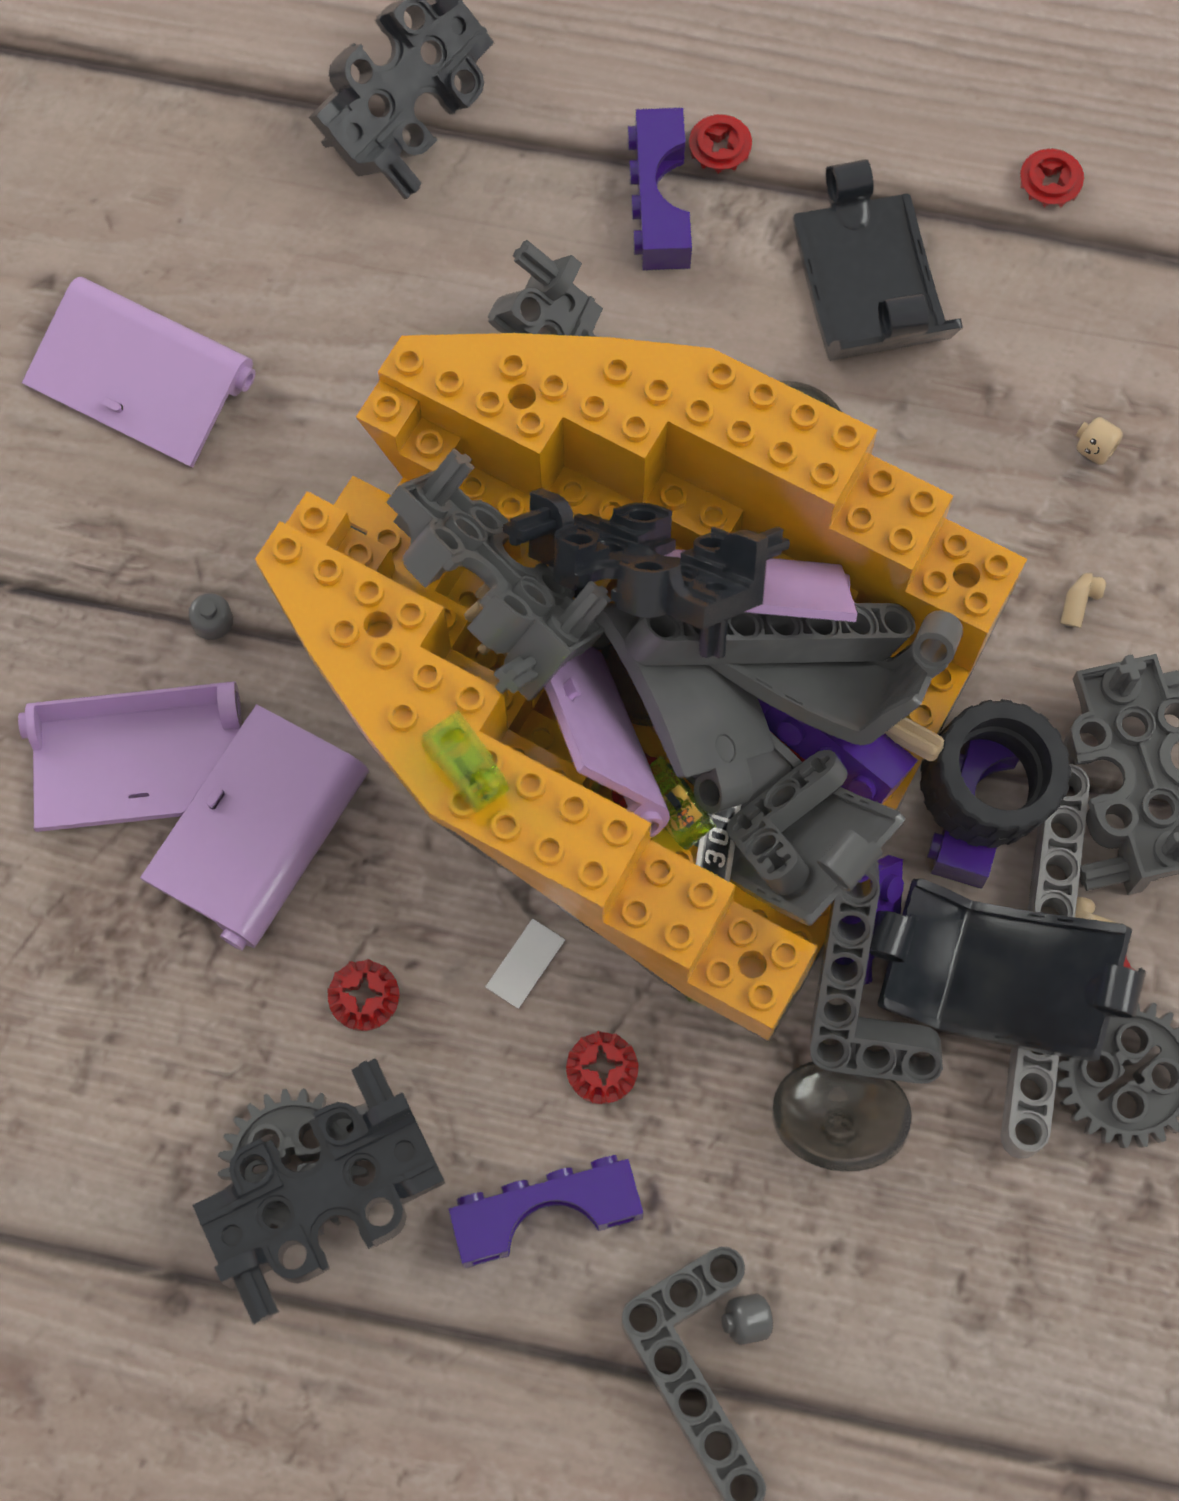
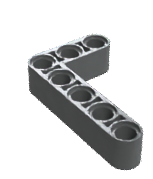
(847, 982)
(689, 1376)

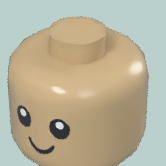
(1098, 440)

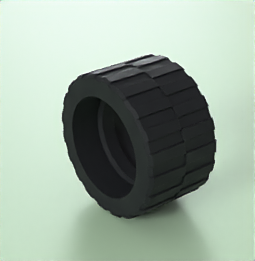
(1034, 744)

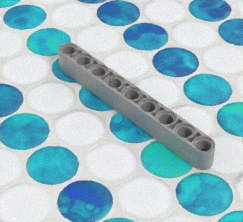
(1063, 898)

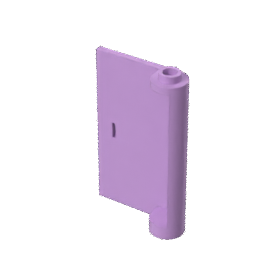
(118, 352)
(805, 590)
(603, 735)
(116, 747)
(254, 846)

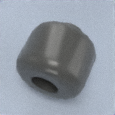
(210, 616)
(748, 1319)

